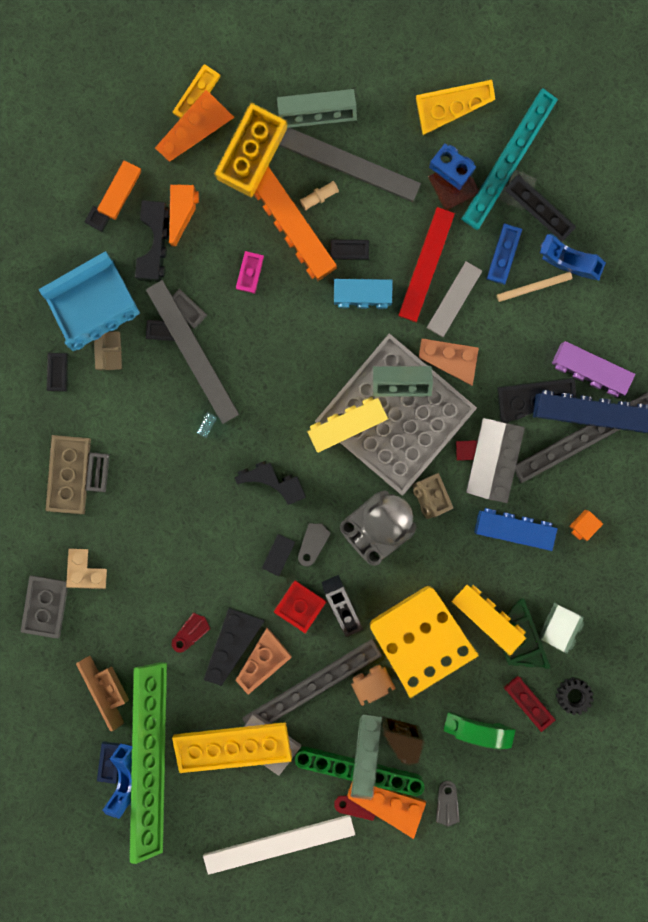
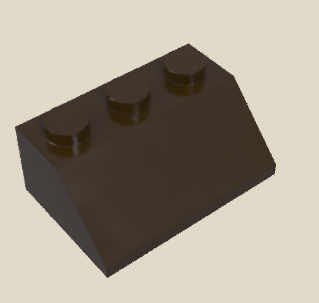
(404, 739)

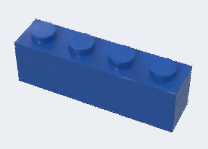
(516, 530)

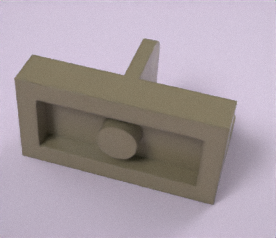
(108, 351)

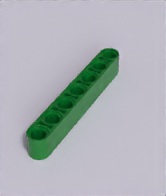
(347, 773)

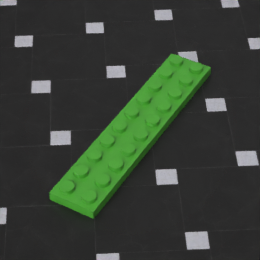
(148, 761)

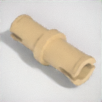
(319, 195)

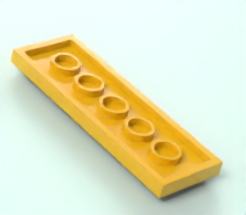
(232, 747)

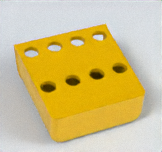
(418, 636)

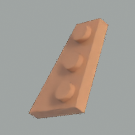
(451, 358)
(263, 662)

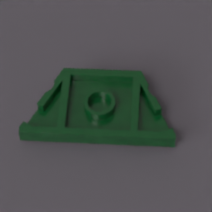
(530, 651)

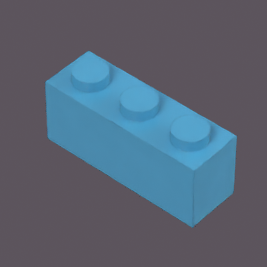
(362, 293)

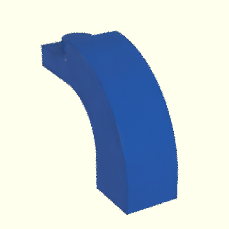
(571, 260)
(122, 796)

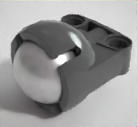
(379, 526)

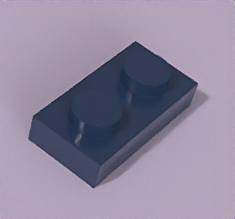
(107, 771)

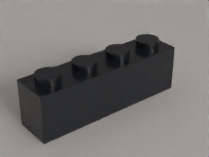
(540, 207)

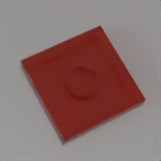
(450, 195)

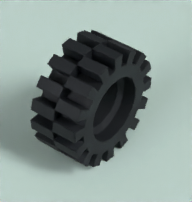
(584, 702)

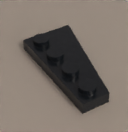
(519, 399)
(233, 640)

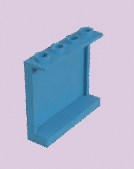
(90, 301)

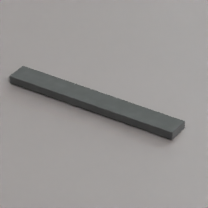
(350, 164)
(192, 351)
(566, 447)
(317, 682)

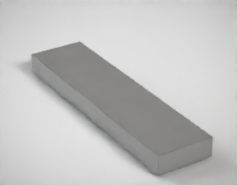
(454, 299)

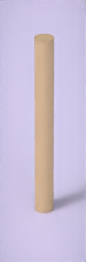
(535, 286)

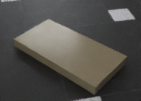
(68, 474)

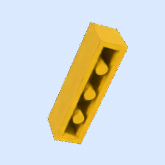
(488, 619)

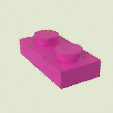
(250, 272)

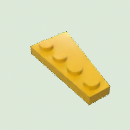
(450, 104)

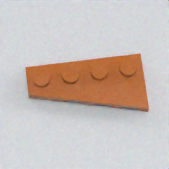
(197, 123)
(395, 808)

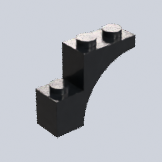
(290, 487)

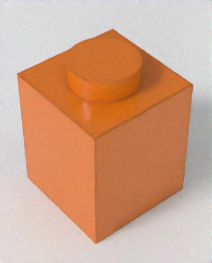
(585, 525)

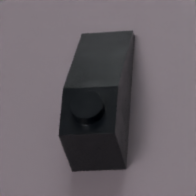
(341, 605)

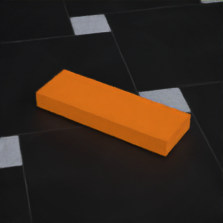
(119, 190)

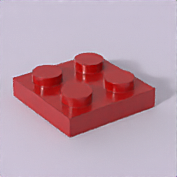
(300, 606)

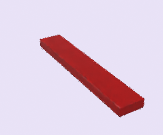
(426, 264)

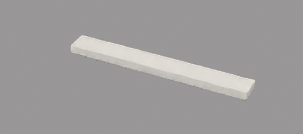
(279, 844)

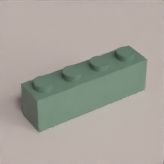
(318, 108)
(366, 757)

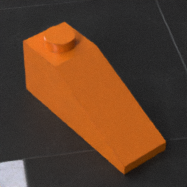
(182, 206)

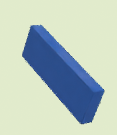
(504, 254)

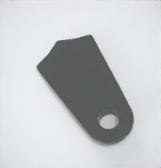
(313, 543)
(447, 805)

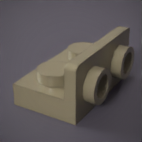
(432, 496)

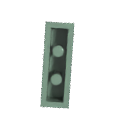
(402, 381)

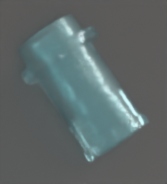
(206, 425)

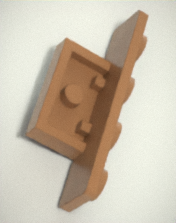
(105, 691)

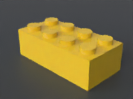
(251, 150)

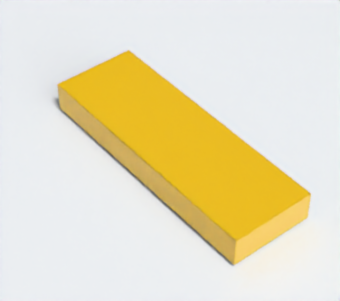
(203, 81)

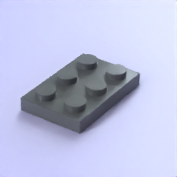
(44, 606)

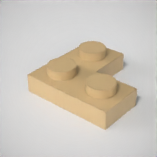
(79, 575)

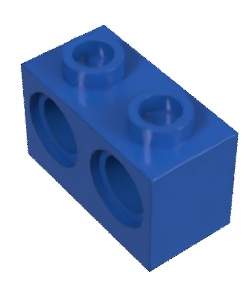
(448, 170)

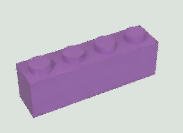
(593, 369)

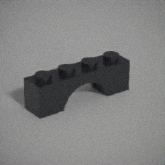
(150, 265)

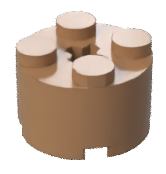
(372, 685)

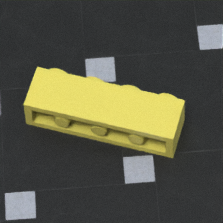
(347, 425)

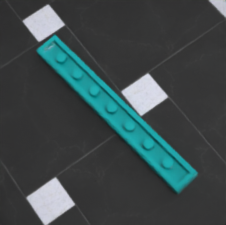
(509, 159)

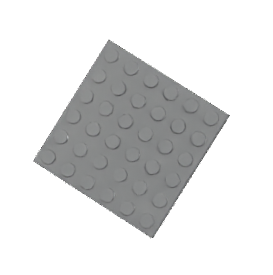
(415, 424)

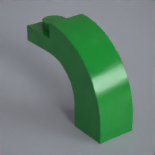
(479, 733)

